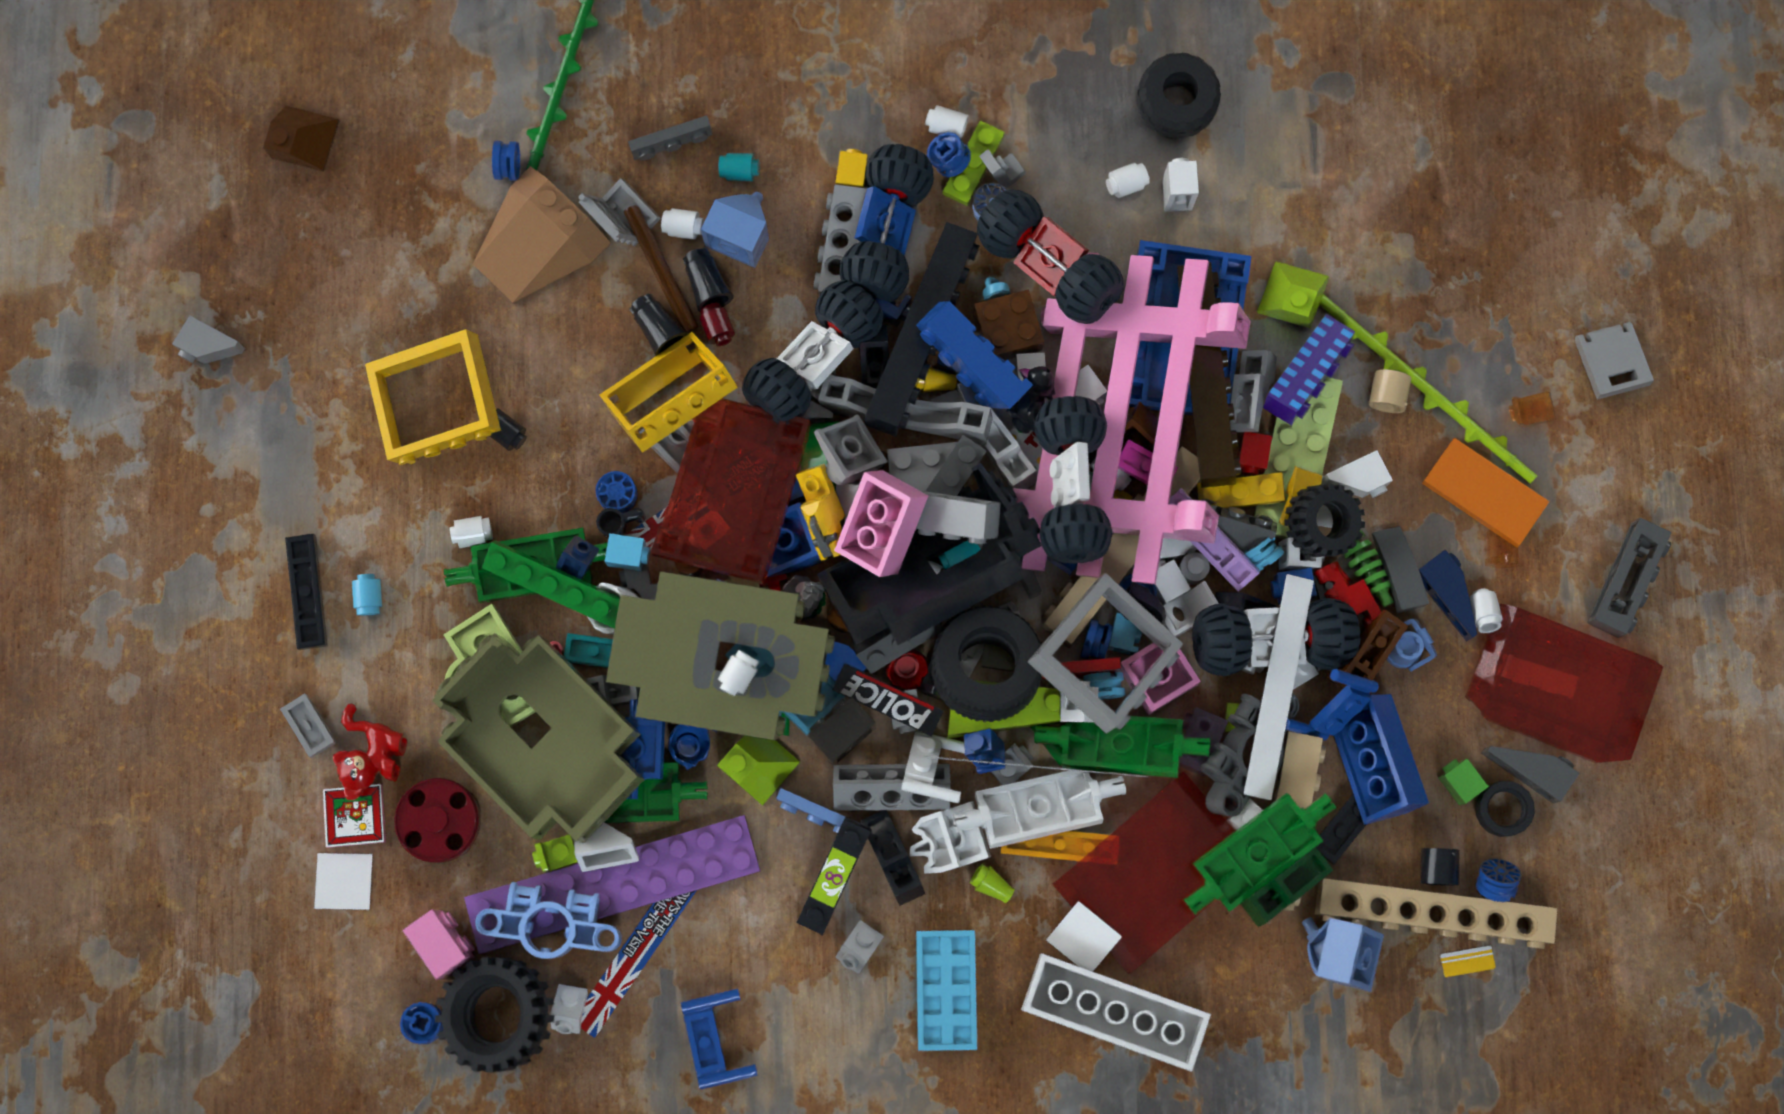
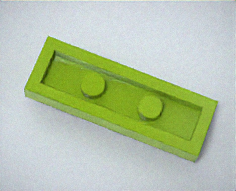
(963, 186)

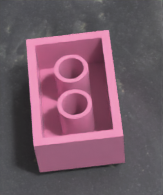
(881, 523)

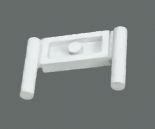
(921, 770)

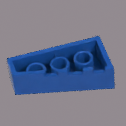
(972, 357)

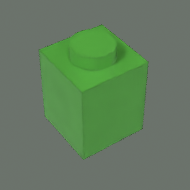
(1462, 781)

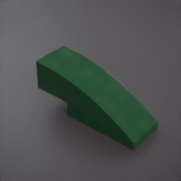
(1287, 887)

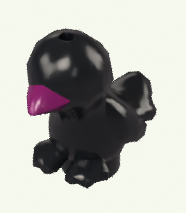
(1026, 410)

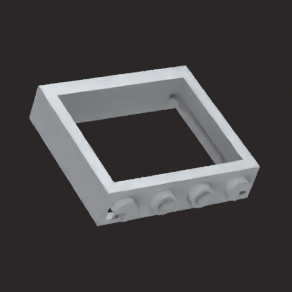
(1075, 689)

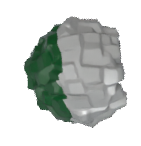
(810, 592)

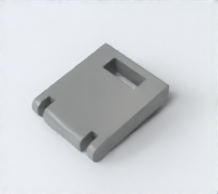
(1611, 354)

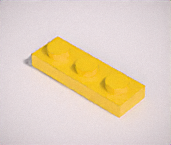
(1247, 491)

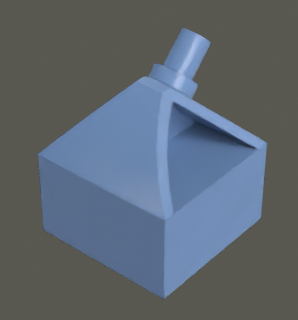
(737, 228)
(1344, 952)

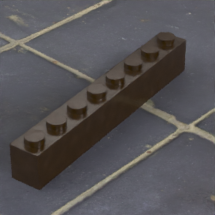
(1210, 405)

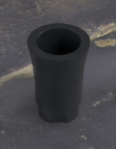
(706, 279)
(656, 323)

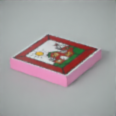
(355, 820)

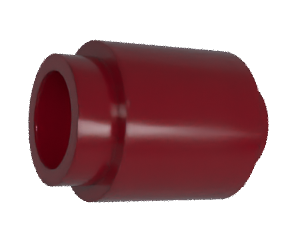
(716, 324)

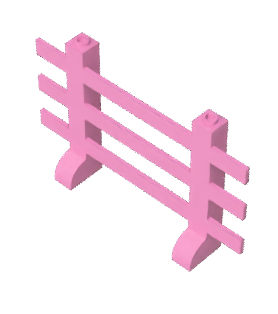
(1129, 324)

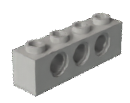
(842, 200)
(880, 788)

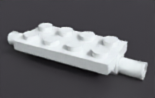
(1039, 807)

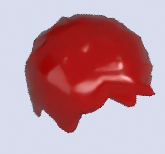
(907, 670)

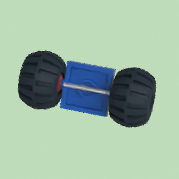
(895, 181)

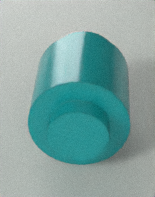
(739, 167)

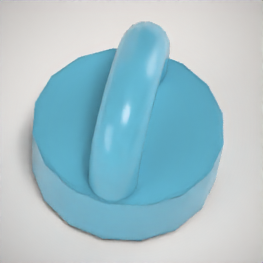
(995, 289)

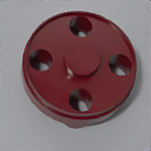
(437, 820)

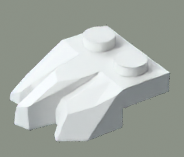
(944, 845)

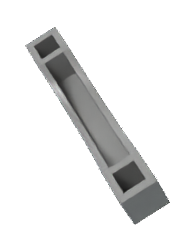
(950, 420)

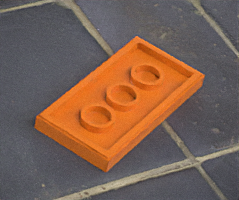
(1485, 492)

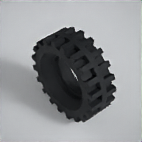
(459, 1014)

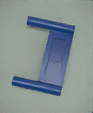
(1340, 709)
(706, 1042)

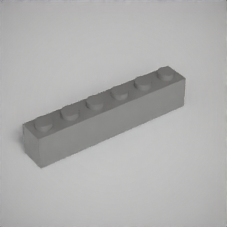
(944, 514)

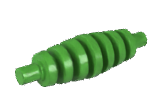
(1369, 568)

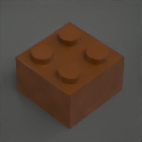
(1010, 324)

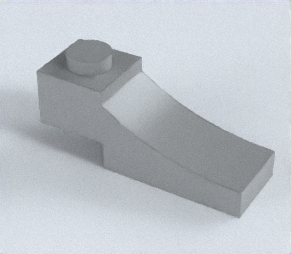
(1250, 389)

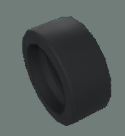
(1525, 800)

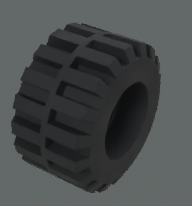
(1345, 516)

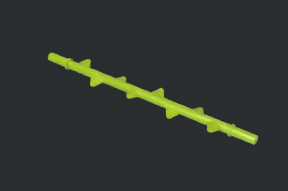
(1433, 397)

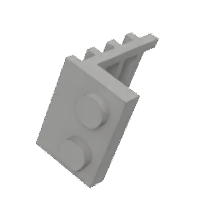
(610, 211)

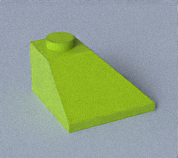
(1293, 294)
(758, 766)

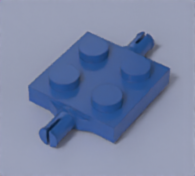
(647, 751)

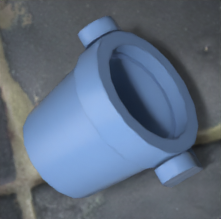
(1411, 646)

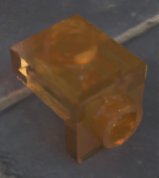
(1532, 409)

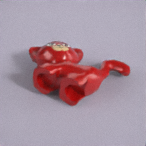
(359, 768)

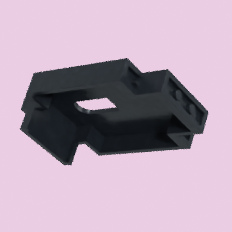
(919, 596)

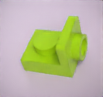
(555, 854)

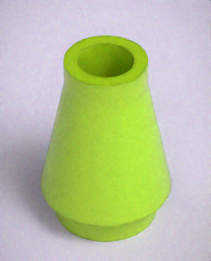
(989, 882)

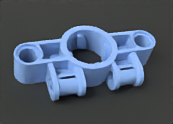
(517, 924)

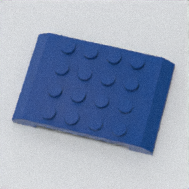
(1164, 292)

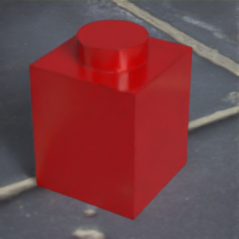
(1254, 453)

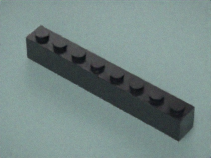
(910, 354)

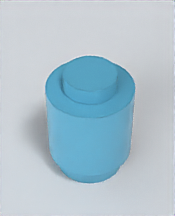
(367, 595)

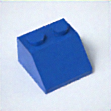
(795, 546)

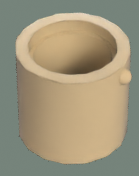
(1390, 391)

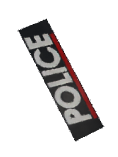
(888, 700)

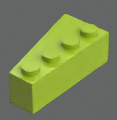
(1042, 710)

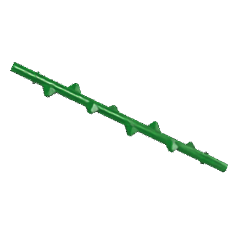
(555, 89)

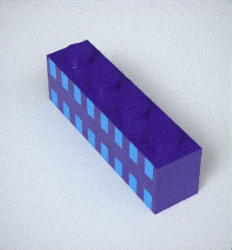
(1309, 369)

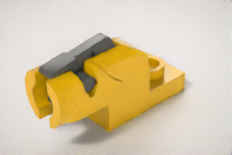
(821, 510)

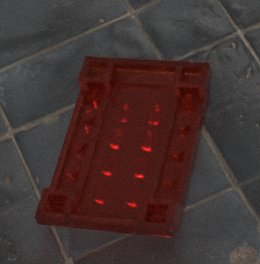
(732, 490)
(1147, 870)

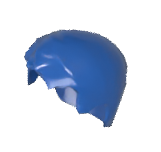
(689, 745)

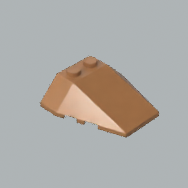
(537, 238)

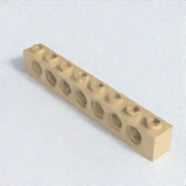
(1540, 919)

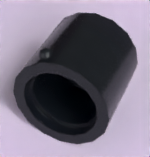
(1439, 866)

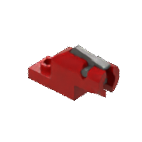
(1334, 583)

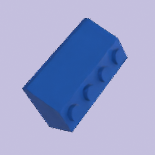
(1378, 743)

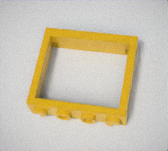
(420, 355)
(658, 374)

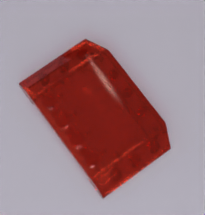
(1563, 687)

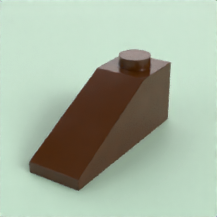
(1375, 647)

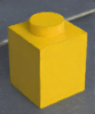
(852, 168)

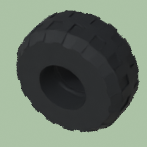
(1183, 71)

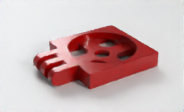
(1086, 667)

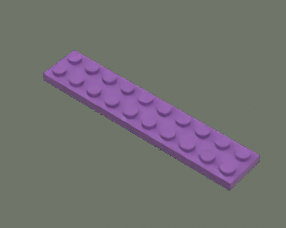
(663, 872)

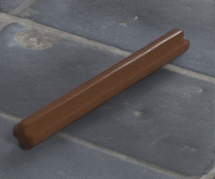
(660, 268)

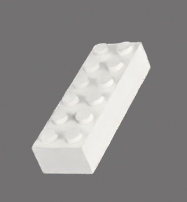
(1116, 1012)

